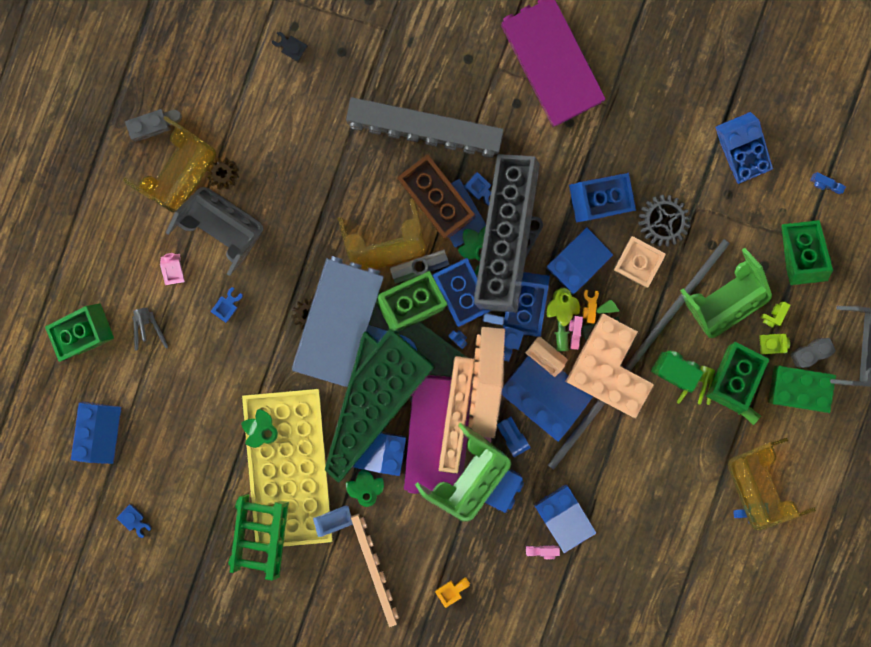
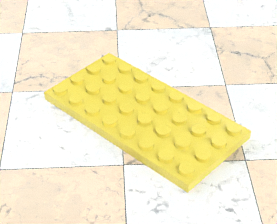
(291, 465)

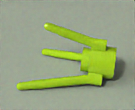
(706, 378)

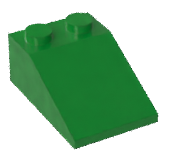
(806, 253)
(79, 332)

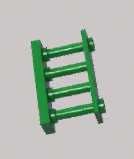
(276, 530)

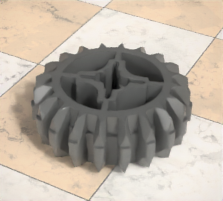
(661, 212)

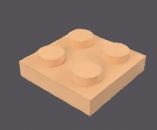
(639, 262)

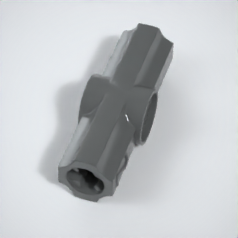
(432, 262)

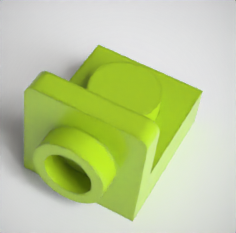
(779, 313)
(774, 343)

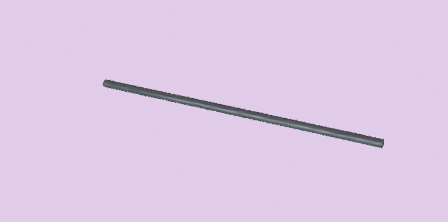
(641, 350)

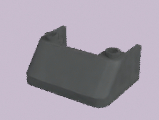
(220, 220)
(865, 370)

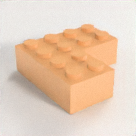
(599, 369)
(488, 382)

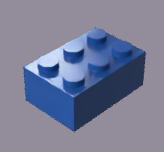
(458, 289)

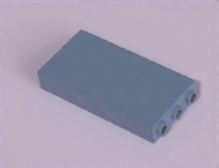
(337, 321)

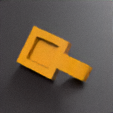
(589, 312)
(450, 593)

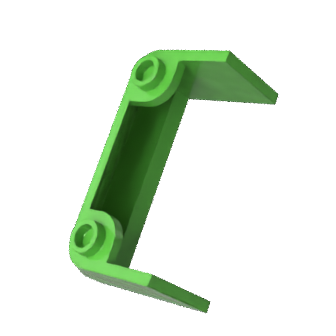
(732, 301)
(475, 482)

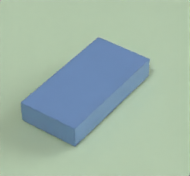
(493, 319)
(333, 521)

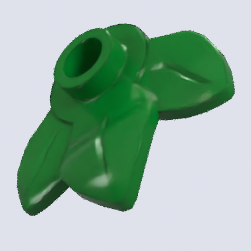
(473, 243)
(257, 427)
(365, 485)

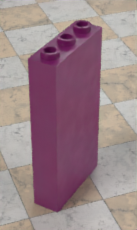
(552, 61)
(427, 434)

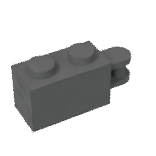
(151, 124)

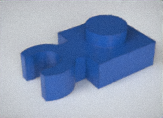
(821, 181)
(479, 188)
(225, 307)
(459, 338)
(132, 518)

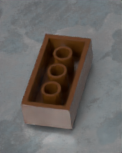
(436, 197)

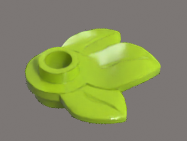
(563, 309)

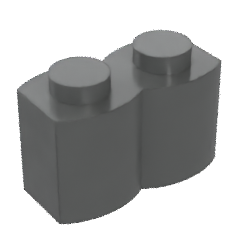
(808, 355)

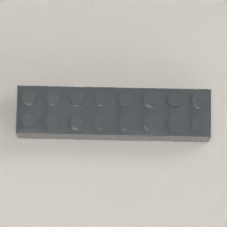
(424, 126)
(507, 233)

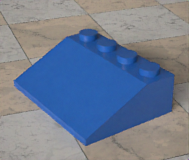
(545, 398)

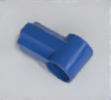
(515, 440)

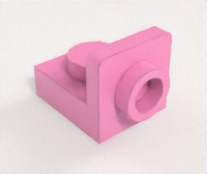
(172, 269)

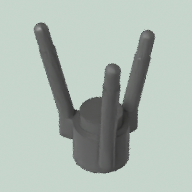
(141, 318)

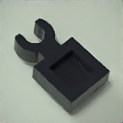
(292, 48)

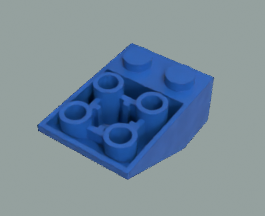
(744, 147)

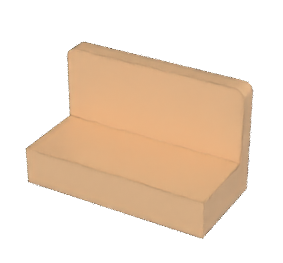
(547, 356)

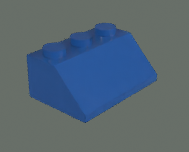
(96, 433)

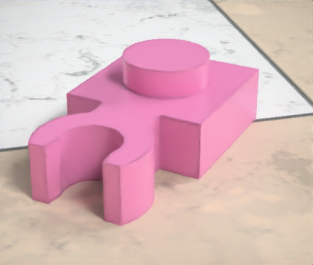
(575, 326)
(548, 552)

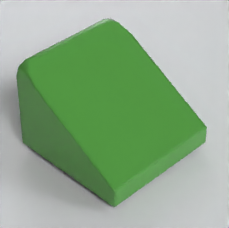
(607, 307)

